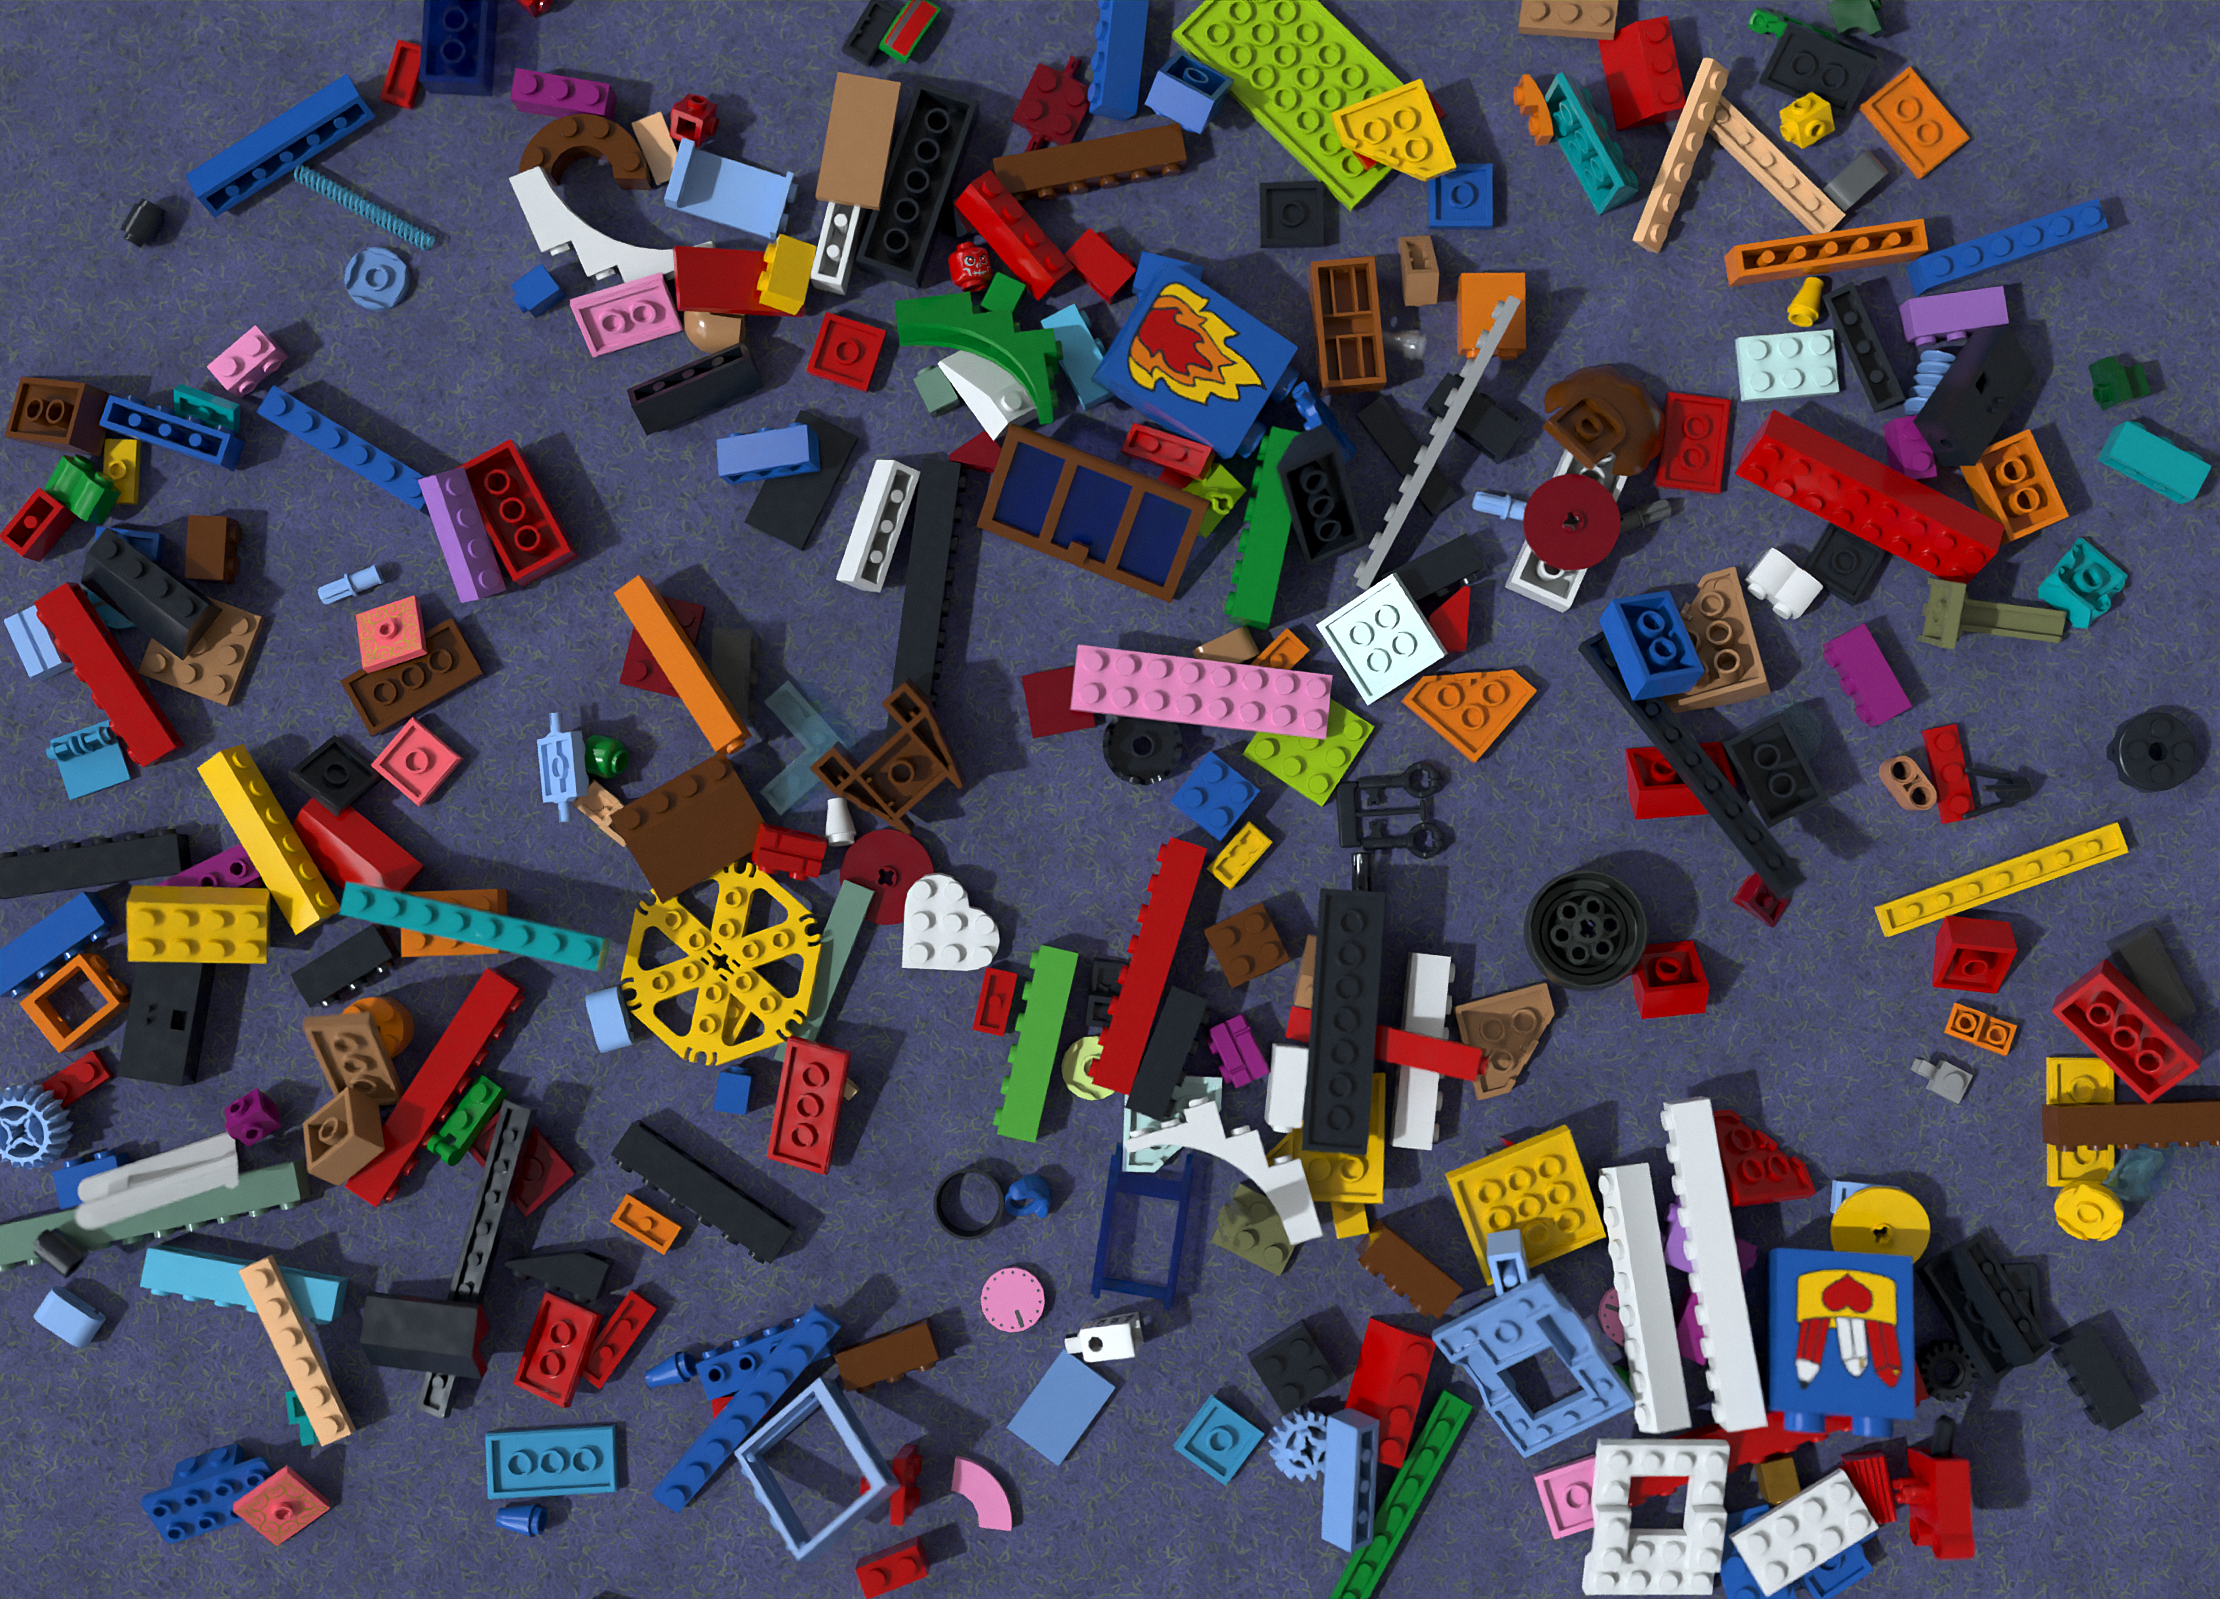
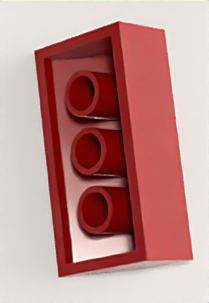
(1391, 1383)

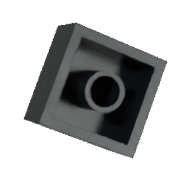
(1292, 1367)

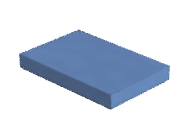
(1061, 1406)

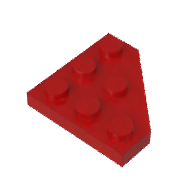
(1755, 1167)

